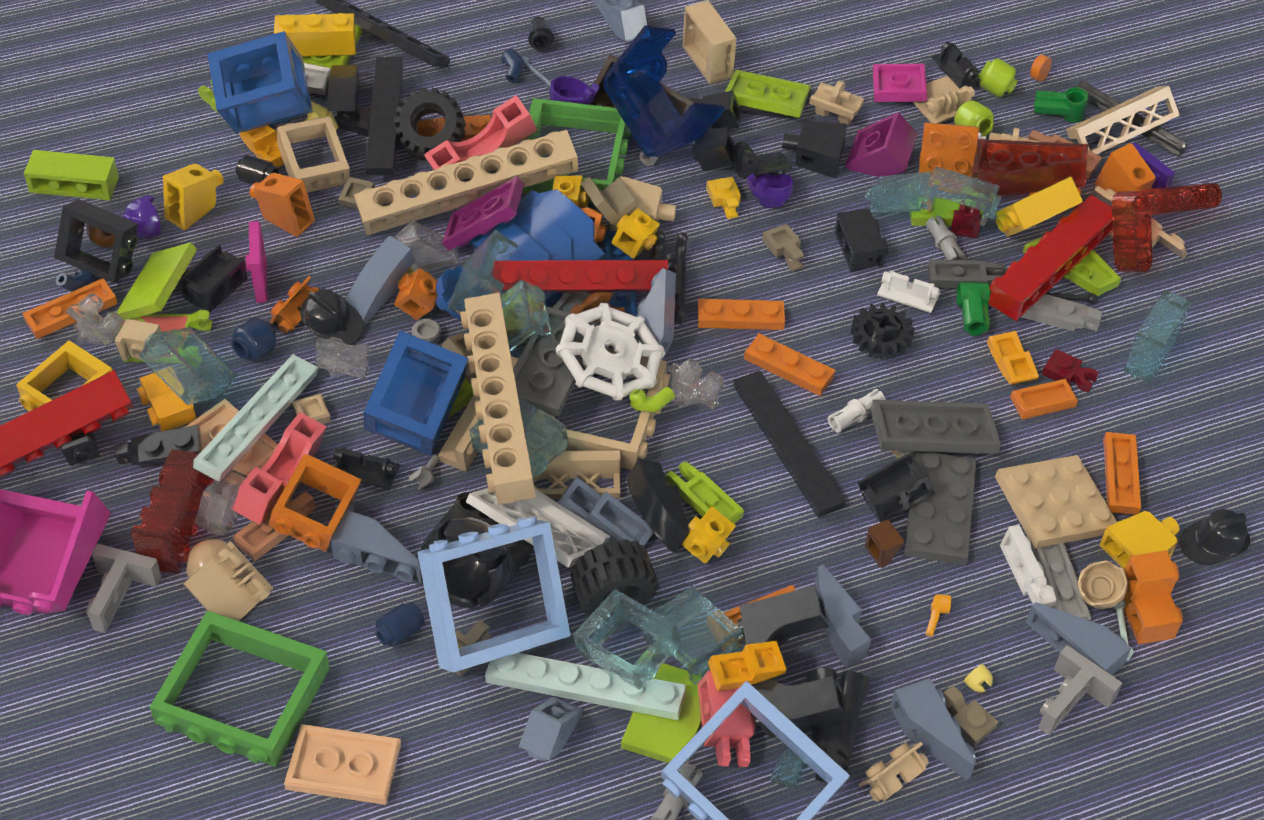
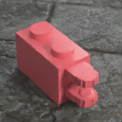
(734, 731)

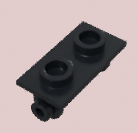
(962, 72)
(369, 468)

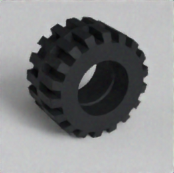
(424, 104)
(613, 566)

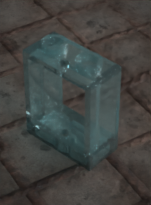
(1157, 336)
(187, 365)
(607, 619)

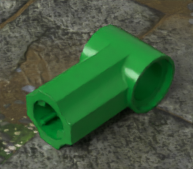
(1069, 104)
(974, 300)

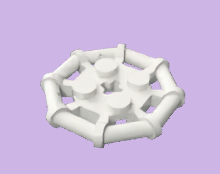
(600, 361)

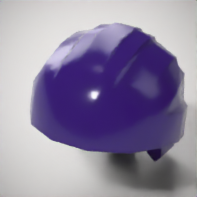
(572, 90)
(771, 190)
(145, 215)

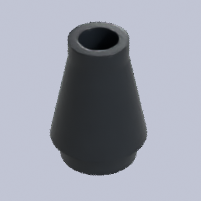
(540, 35)

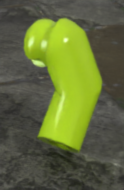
(652, 404)

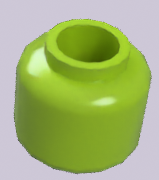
(997, 77)
(975, 114)

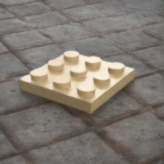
(1055, 501)

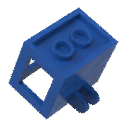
(261, 81)
(415, 393)

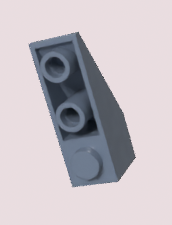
(623, 17)
(660, 308)
(370, 545)
(925, 719)

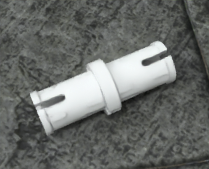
(854, 411)

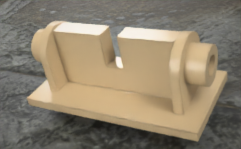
(904, 762)

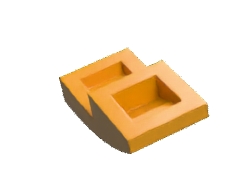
(263, 144)
(1011, 359)
(753, 664)

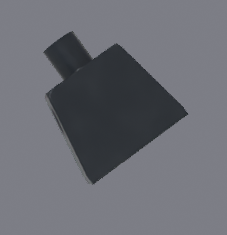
(818, 146)

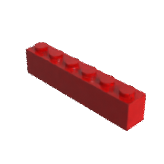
(1051, 258)
(580, 275)
(61, 420)

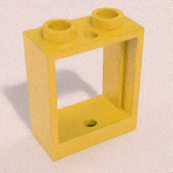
(1038, 207)
(66, 357)

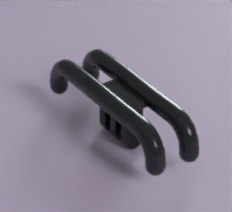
(676, 264)

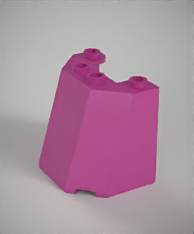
(45, 549)

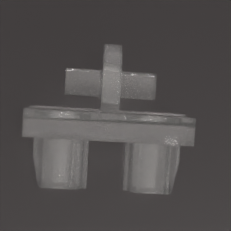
(91, 324)
(341, 357)
(692, 388)

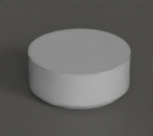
(427, 330)

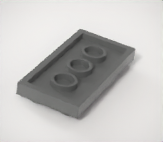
(541, 374)
(935, 426)
(942, 523)

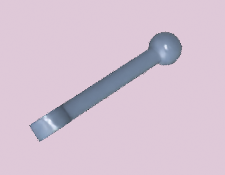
(527, 64)

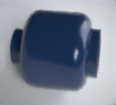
(254, 339)

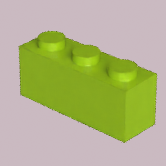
(71, 175)

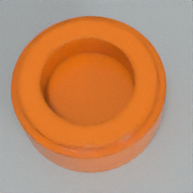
(1040, 68)

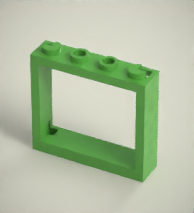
(581, 117)
(256, 642)

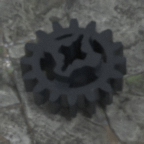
(882, 331)

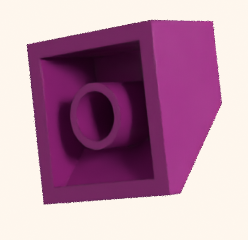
(882, 147)

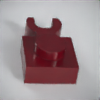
(966, 221)
(1067, 367)

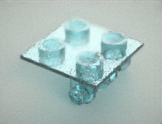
(898, 193)

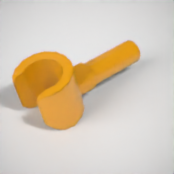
(940, 604)

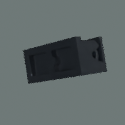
(860, 239)
(213, 279)
(895, 487)

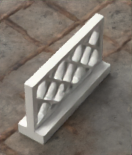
(570, 532)

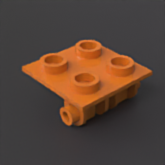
(948, 148)

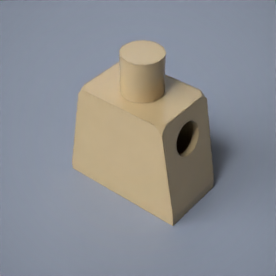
(649, 201)

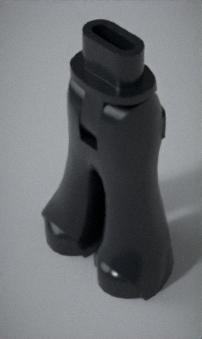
(838, 737)

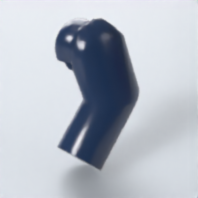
(515, 64)
(73, 283)

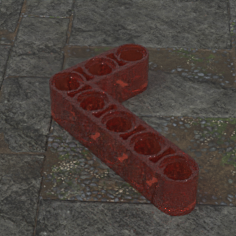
(1133, 218)

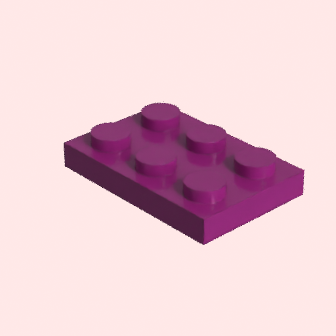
(483, 214)

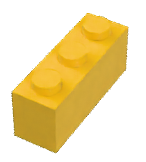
(319, 33)

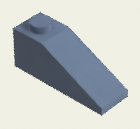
(1086, 637)

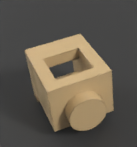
(132, 338)

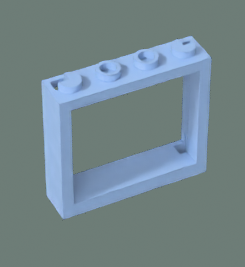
(434, 582)
(777, 723)

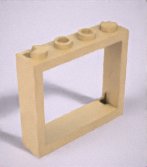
(645, 427)

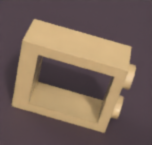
(709, 42)
(319, 176)

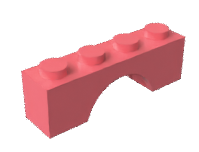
(506, 128)
(265, 485)

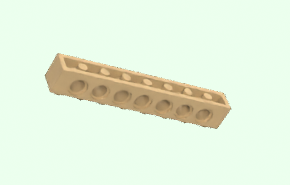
(457, 193)
(498, 401)

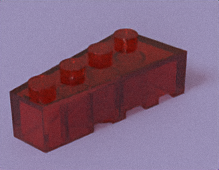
(1029, 165)
(172, 512)

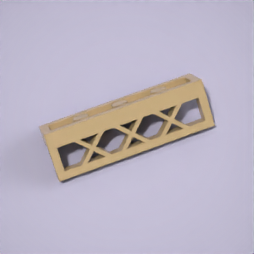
(1121, 111)
(458, 447)
(585, 465)

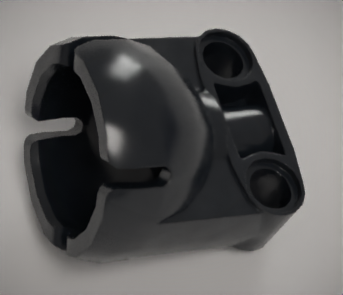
(480, 575)

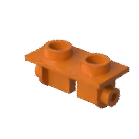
(286, 312)

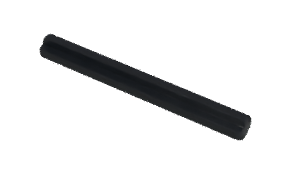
(1156, 134)

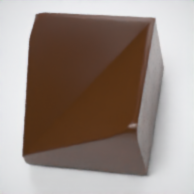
(883, 542)

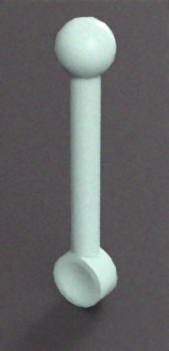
(1119, 607)

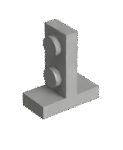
(119, 571)
(1081, 678)

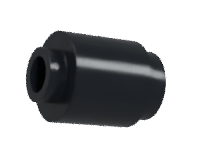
(254, 169)

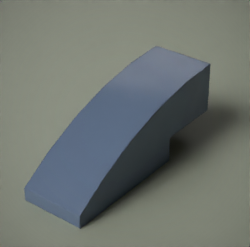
(380, 277)
(605, 513)
(843, 617)

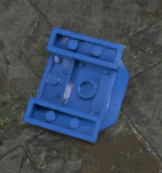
(548, 229)

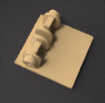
(943, 100)
(228, 584)

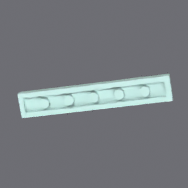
(255, 418)
(586, 684)

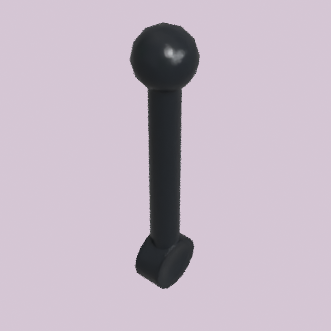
(1090, 298)

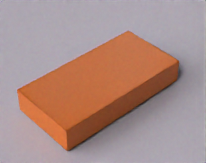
(1044, 399)

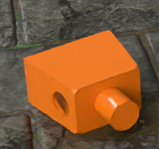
(1125, 171)
(284, 202)

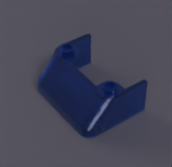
(643, 102)

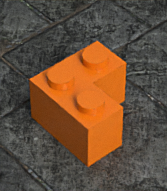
(1149, 597)

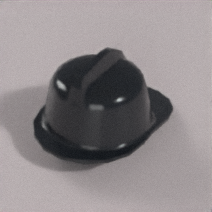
(331, 315)
(1215, 537)

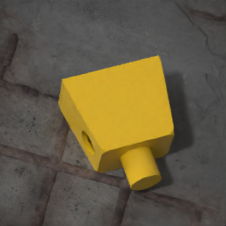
(189, 194)
(1139, 536)

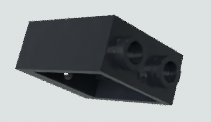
(71, 233)

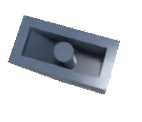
(549, 728)

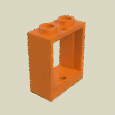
(325, 479)

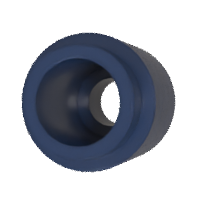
(399, 624)

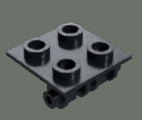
(747, 162)

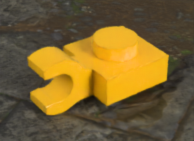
(726, 194)

